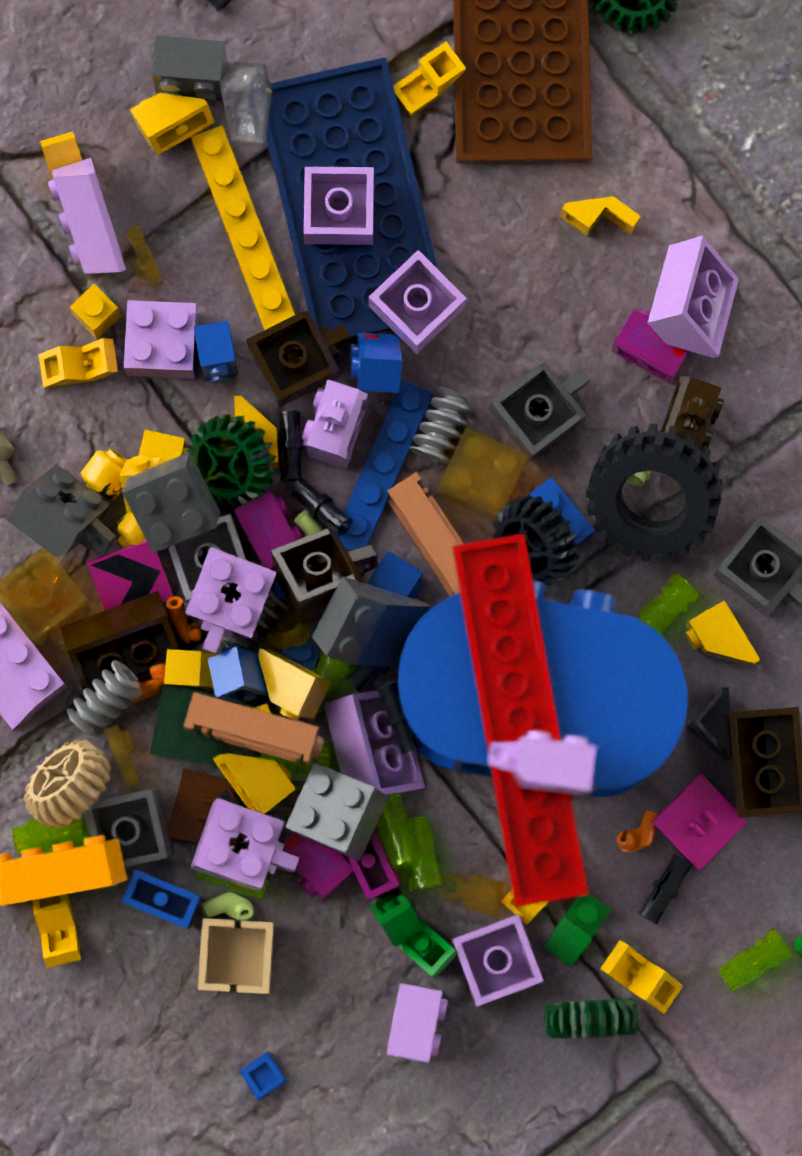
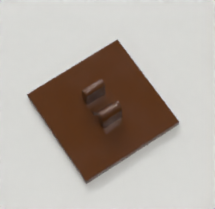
(194, 803)

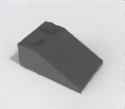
(367, 624)

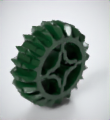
(645, 15)
(229, 476)
(591, 1018)

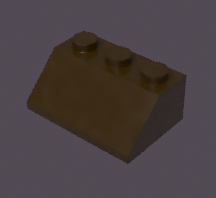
(129, 633)
(767, 762)

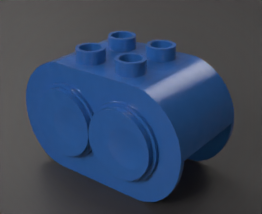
(606, 675)

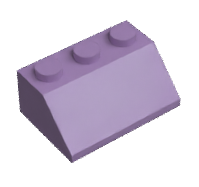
(86, 218)
(693, 298)
(25, 674)
(369, 747)

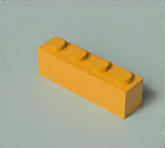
(61, 870)

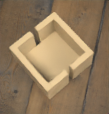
(236, 956)

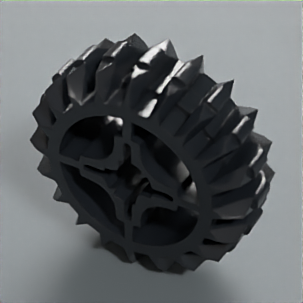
(546, 536)

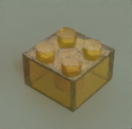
(481, 474)
(41, 596)

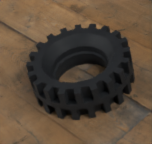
(663, 454)

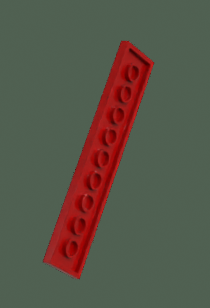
(513, 700)

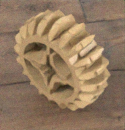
(67, 783)

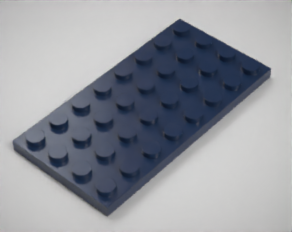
(347, 121)

